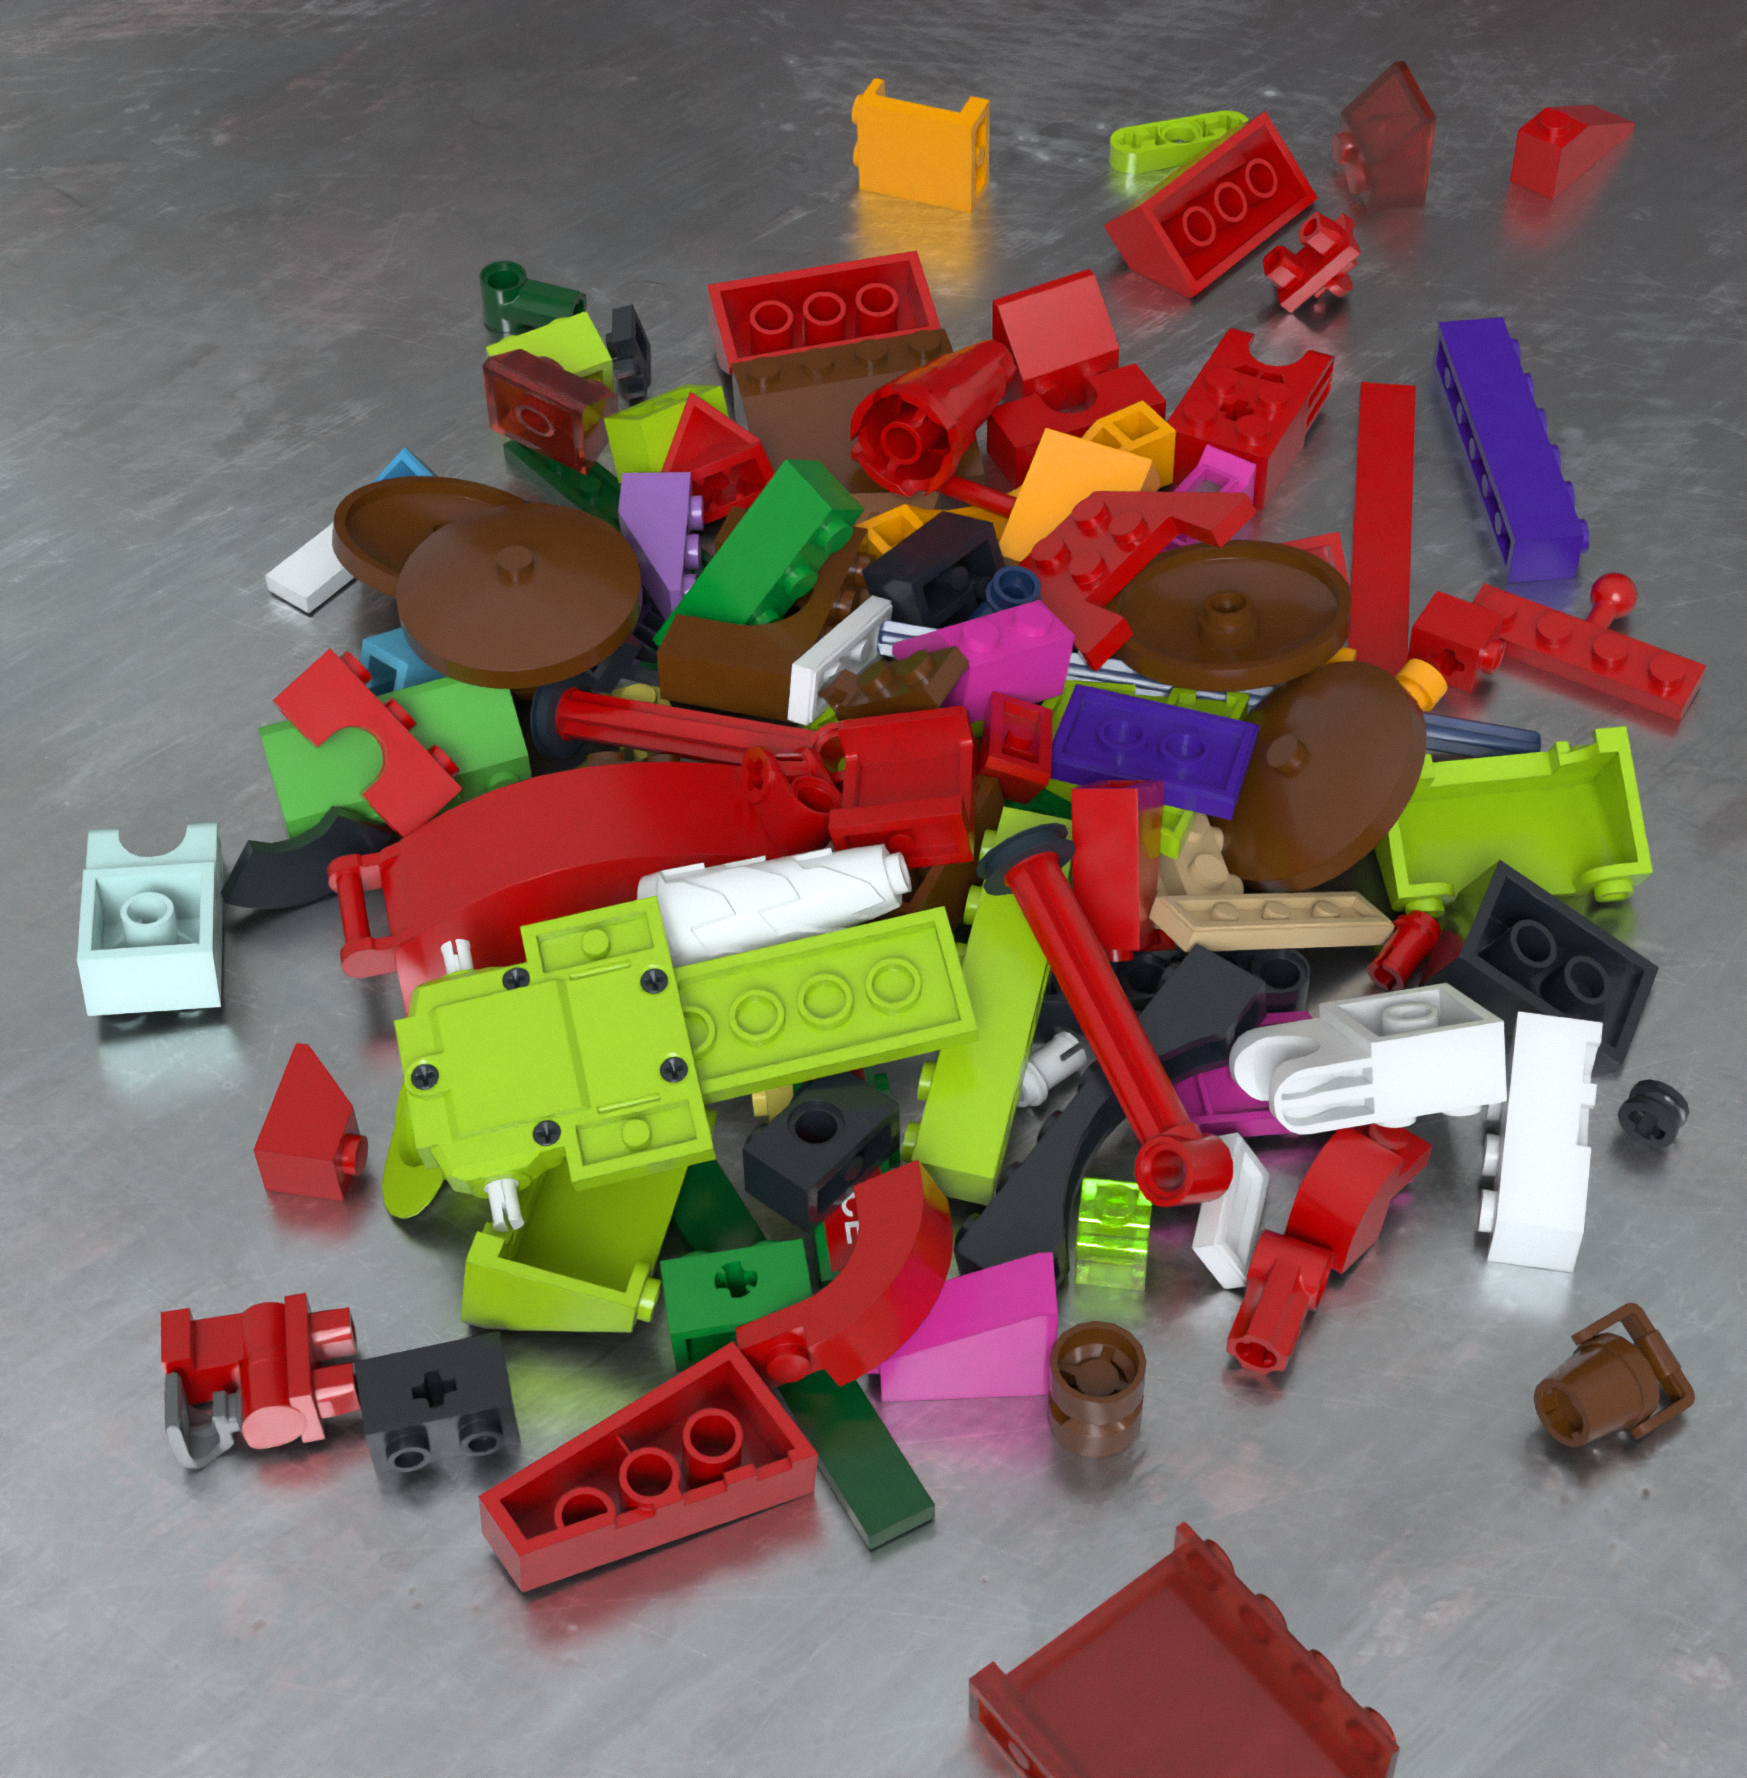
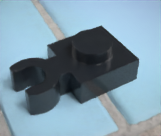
(629, 351)

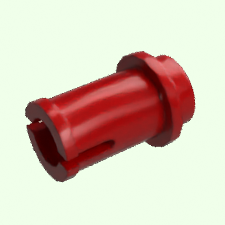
(1403, 952)

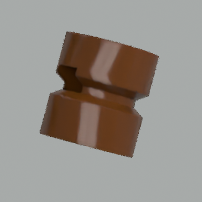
(1096, 1389)

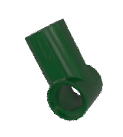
(516, 301)

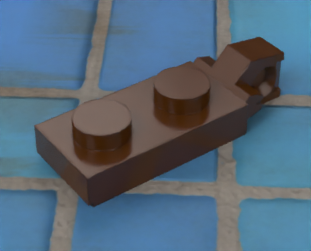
(895, 686)

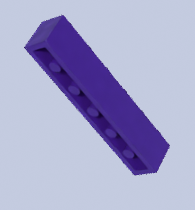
(1509, 451)

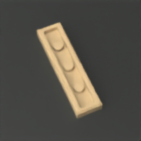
(1271, 920)

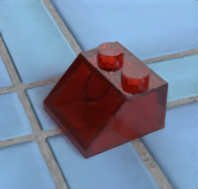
(1387, 142)
(548, 407)

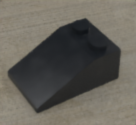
(1533, 954)

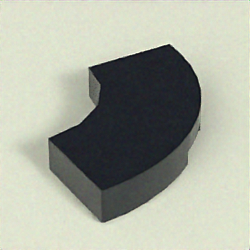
(296, 868)

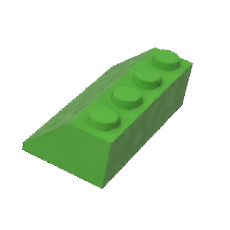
(466, 721)

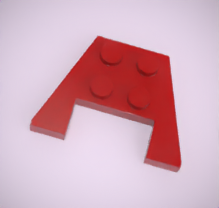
(1109, 543)

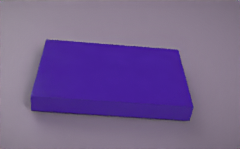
(1142, 739)

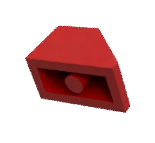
(310, 1133)

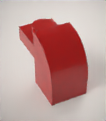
(1351, 1188)

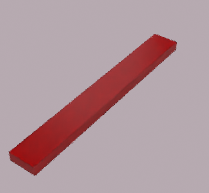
(1382, 525)

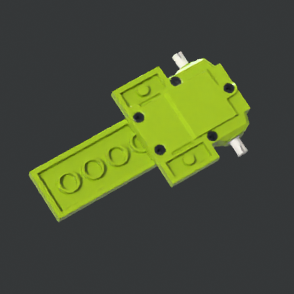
(616, 1052)

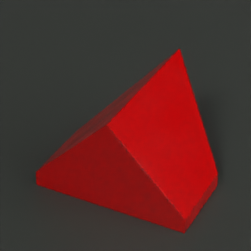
(723, 459)

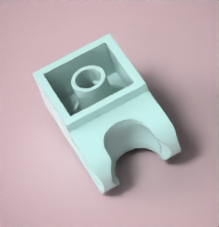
(151, 924)

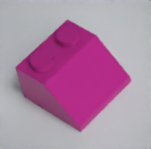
(1008, 652)

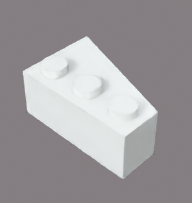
(1541, 1144)

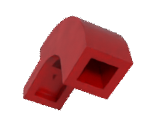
(876, 1297)

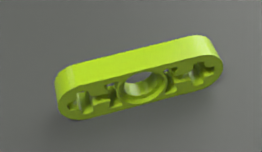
(1151, 146)

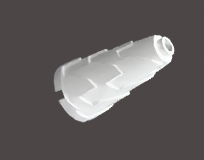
(773, 901)

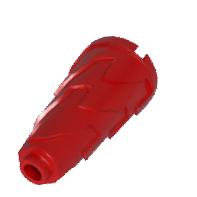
(929, 417)

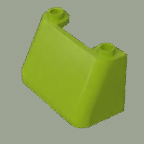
(1552, 815)
(577, 1259)

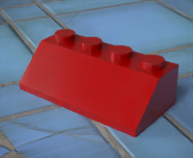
(1213, 209)
(819, 308)

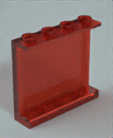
(1181, 1683)

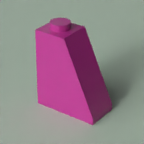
(981, 1338)

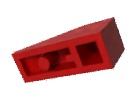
(1563, 145)

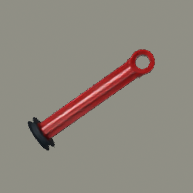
(570, 713)
(1031, 870)

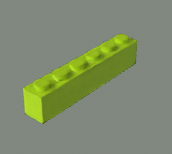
(978, 1084)

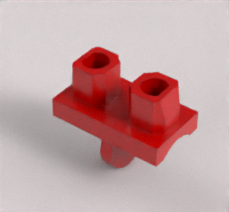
(1319, 266)

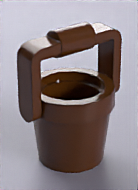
(1612, 1382)

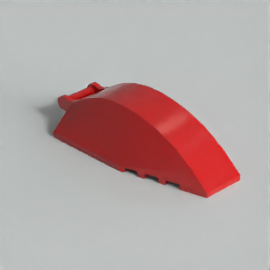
(537, 856)

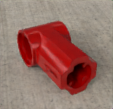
(1281, 1287)

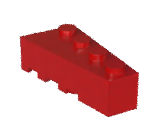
(650, 1474)

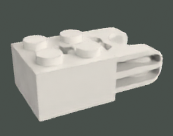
(1376, 1061)

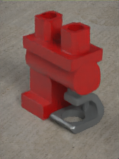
(258, 1373)

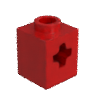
(1458, 640)

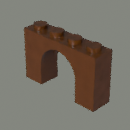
(751, 665)

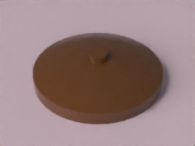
(391, 517)
(519, 595)
(1233, 615)
(1325, 776)

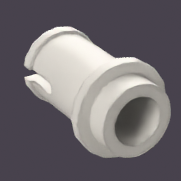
(1047, 1069)

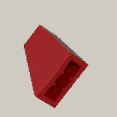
(1117, 860)

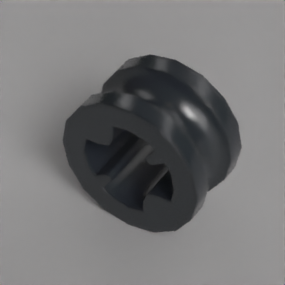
(1653, 1113)

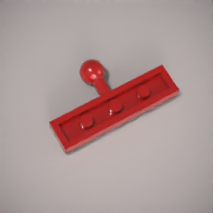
(1593, 653)

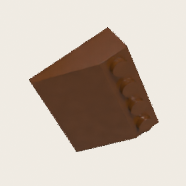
(807, 401)

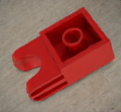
(1250, 411)

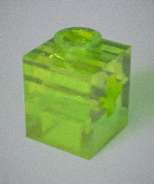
(1112, 1234)

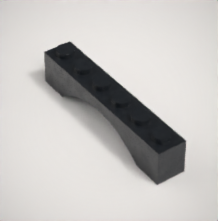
(1192, 1027)

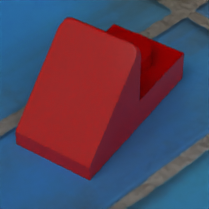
(1016, 746)

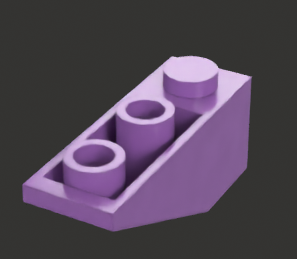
(659, 524)

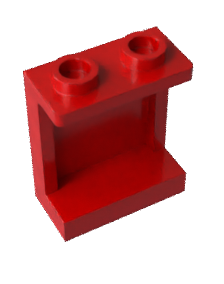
(909, 786)

